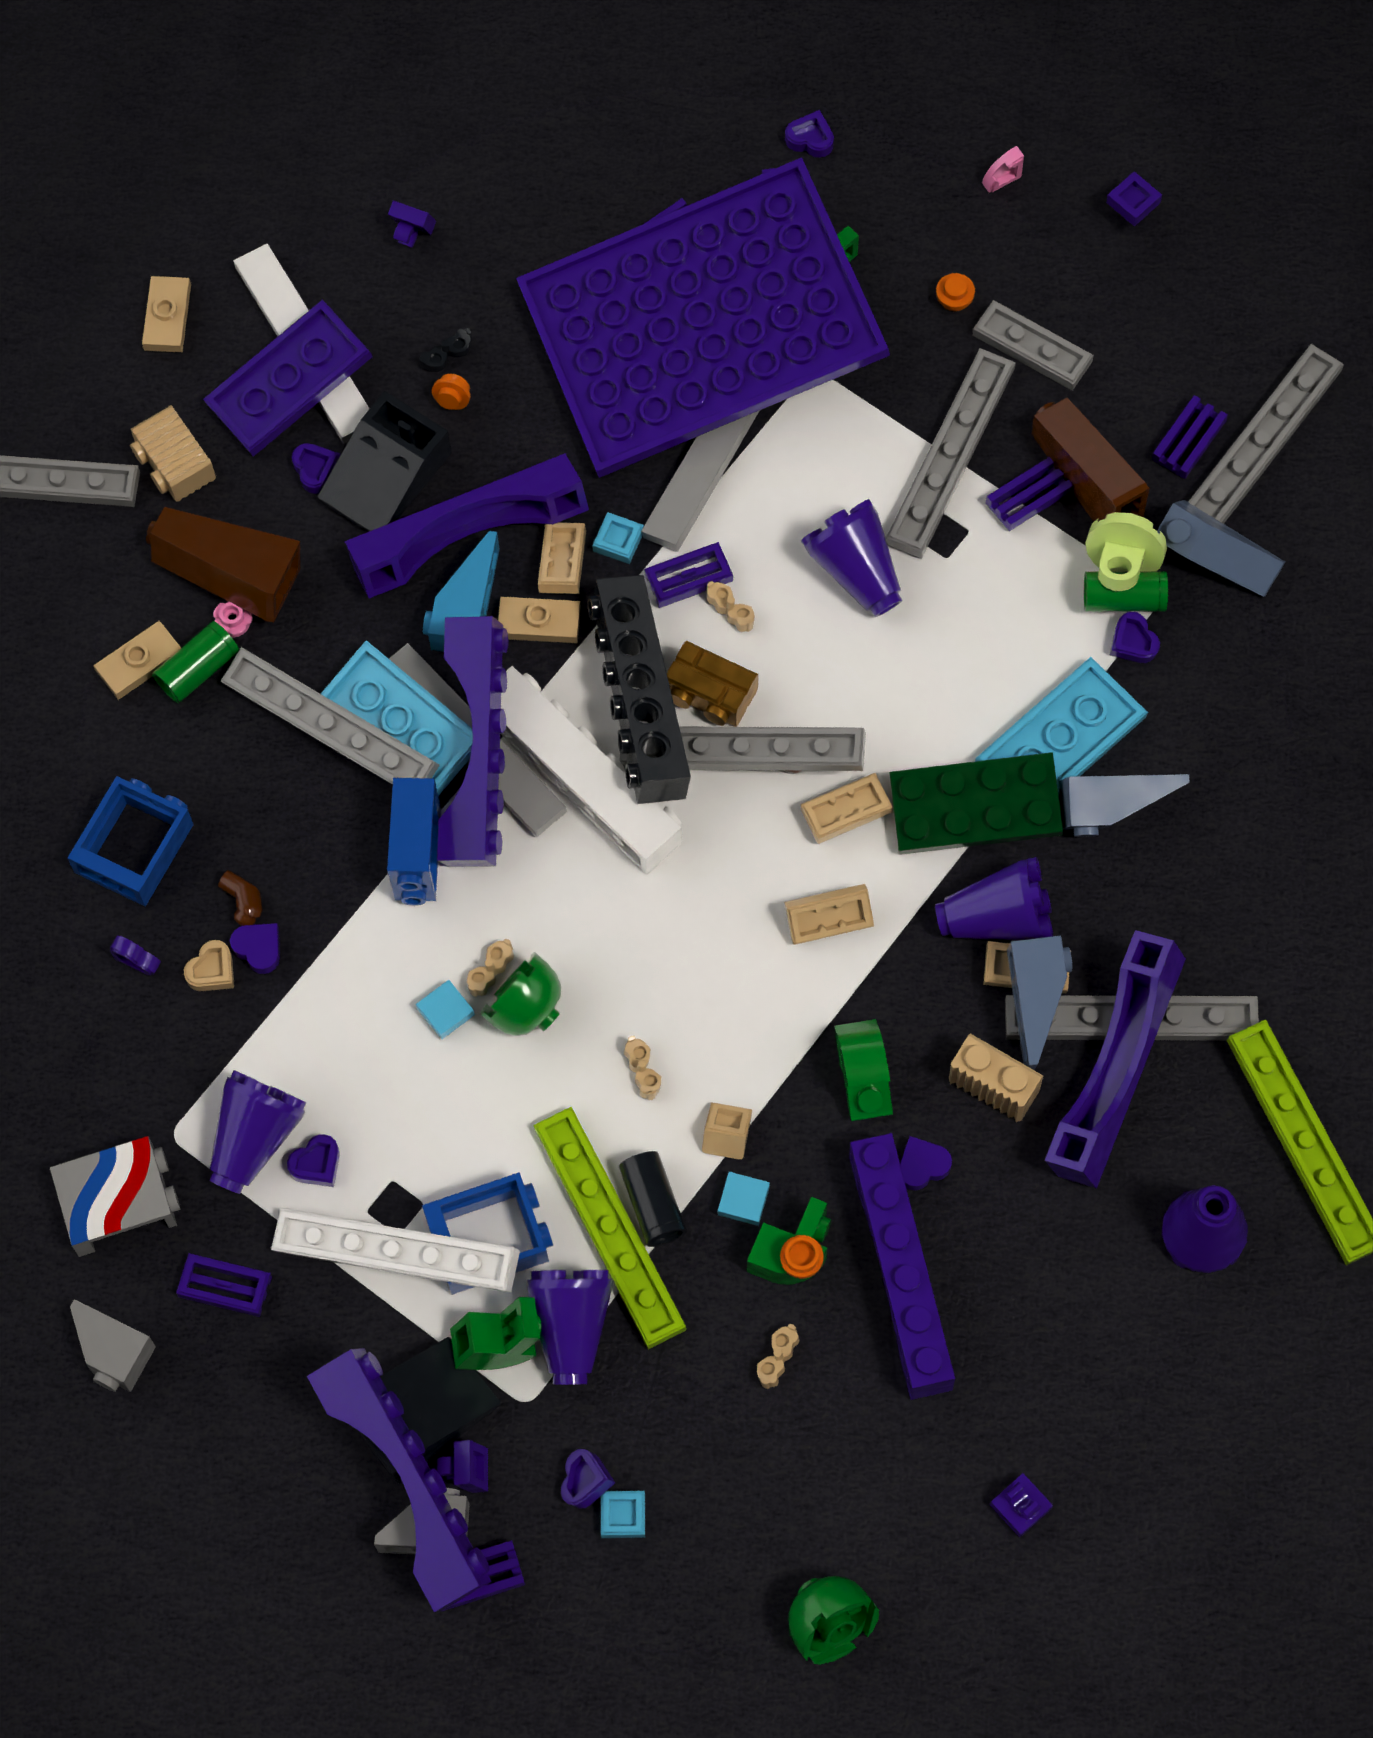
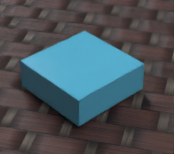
(618, 538)
(445, 1009)
(743, 1198)
(623, 1514)

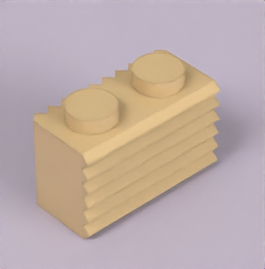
(172, 453)
(995, 1077)

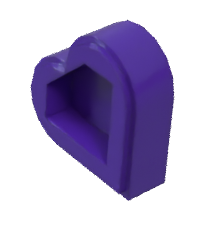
(810, 135)
(313, 465)
(1133, 639)
(258, 946)
(134, 956)
(924, 1162)
(315, 1163)
(585, 1479)

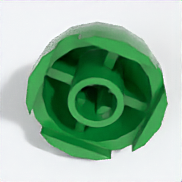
(526, 999)
(829, 1616)

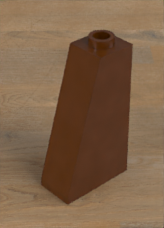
(1097, 471)
(227, 559)

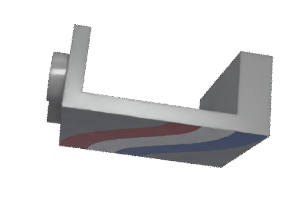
(114, 1192)

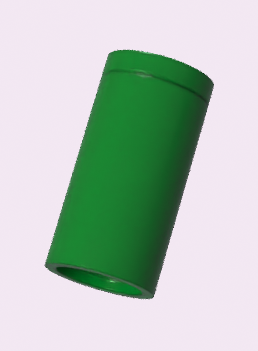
(1147, 595)
(195, 662)

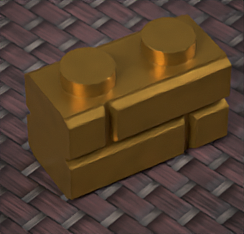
(711, 684)

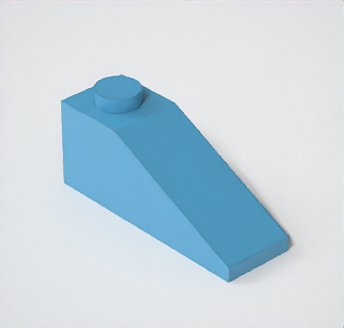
(466, 591)

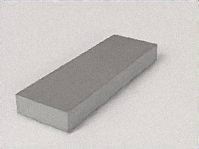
(1032, 345)

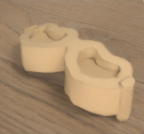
(737, 614)
(496, 961)
(646, 1079)
(773, 1366)

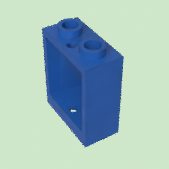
(414, 840)
(111, 875)
(487, 1195)

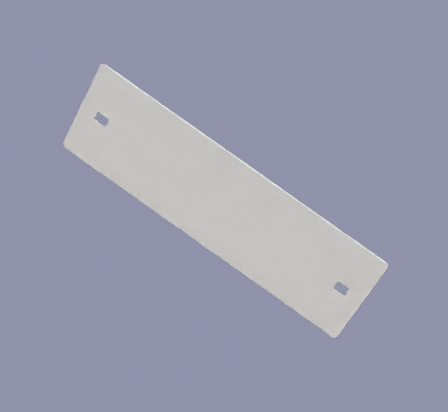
(703, 942)

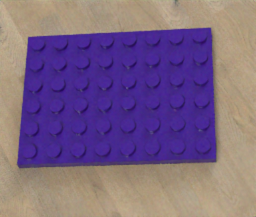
(702, 317)

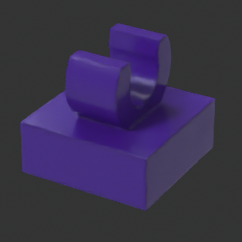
(1134, 198)
(410, 222)
(467, 1467)
(1021, 1505)

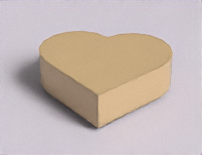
(211, 969)

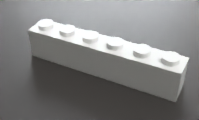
(586, 774)

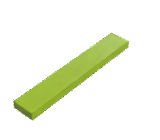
(1304, 1140)
(610, 1228)

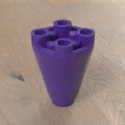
(857, 557)
(999, 906)
(250, 1129)
(1205, 1229)
(571, 1320)

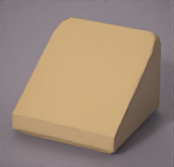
(726, 1131)

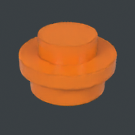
(955, 291)
(451, 392)
(801, 1256)

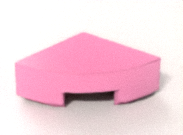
(1004, 170)

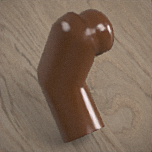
(247, 897)

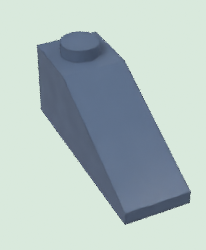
(1219, 548)
(1101, 801)
(1037, 980)

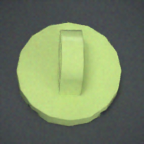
(1124, 544)

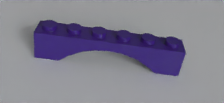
(534, 495)
(469, 824)
(1142, 996)
(903, 1266)
(444, 1557)

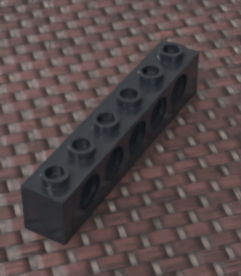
(628, 601)

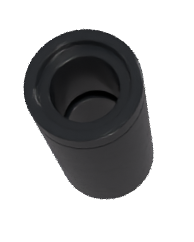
(652, 1198)

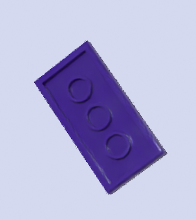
(287, 378)

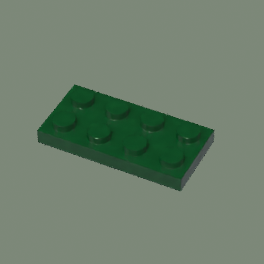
(976, 803)

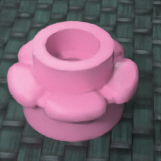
(233, 627)

